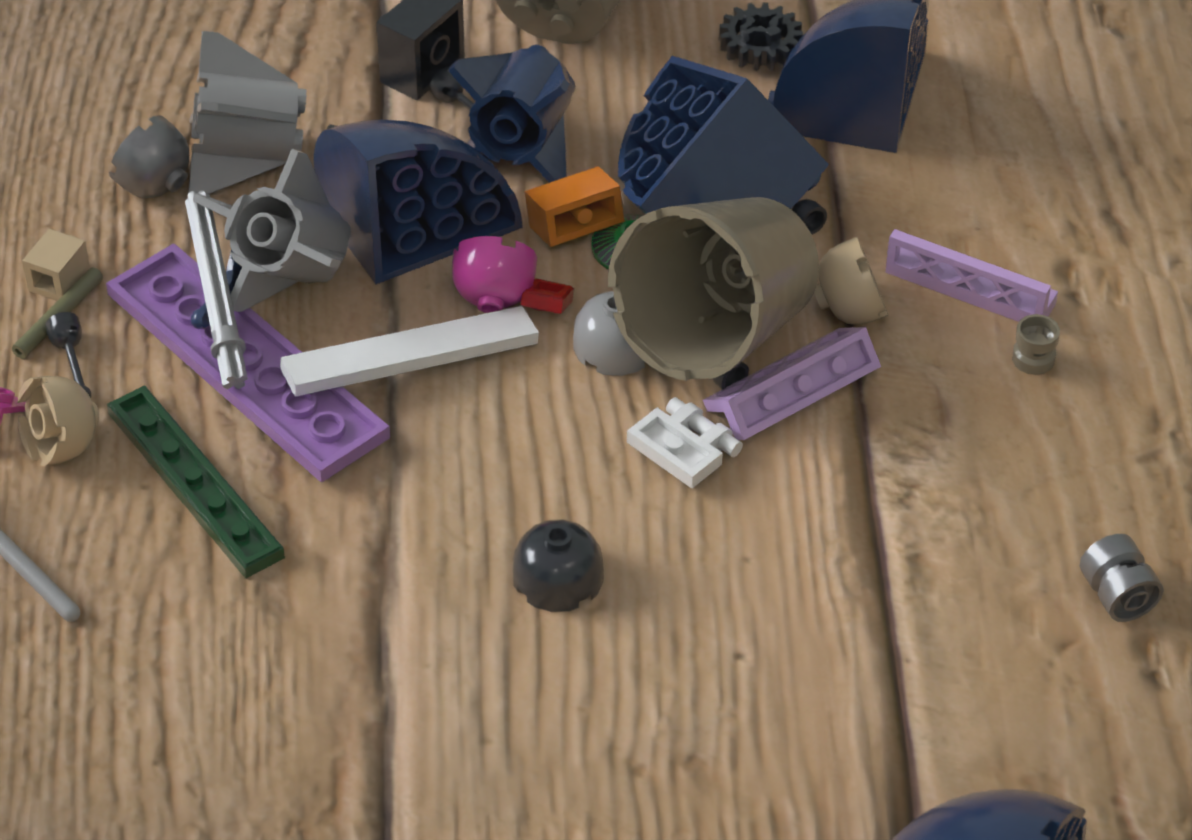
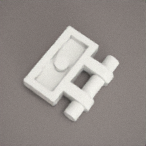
(676, 448)

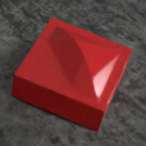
(548, 296)

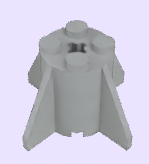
(240, 116)
(282, 234)

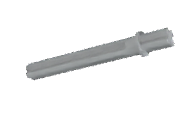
(227, 345)

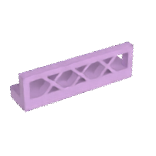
(967, 278)
(795, 381)

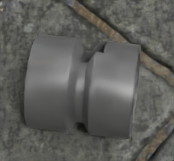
(1121, 577)

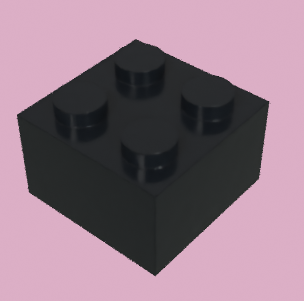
(418, 42)

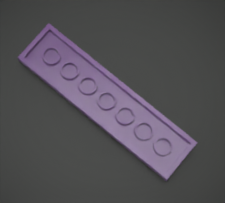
(316, 429)

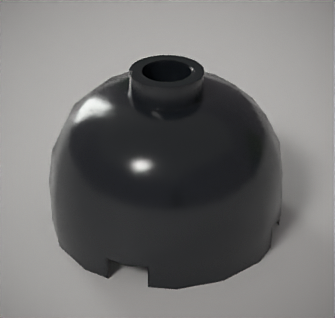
(558, 565)

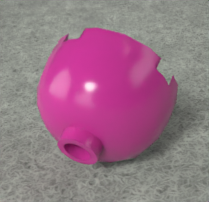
(492, 273)

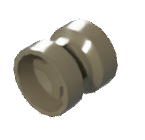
(1036, 344)

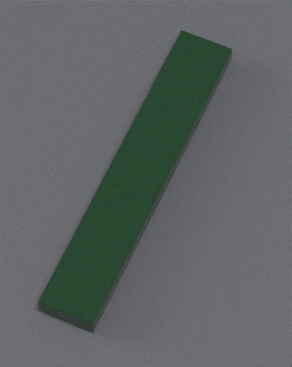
(196, 482)

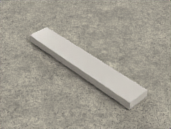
(408, 350)

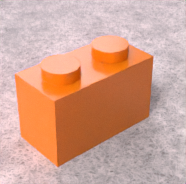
(574, 206)

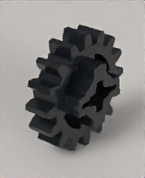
(759, 35)

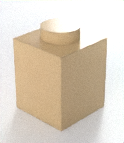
(55, 264)

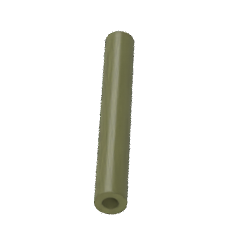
(64, 304)

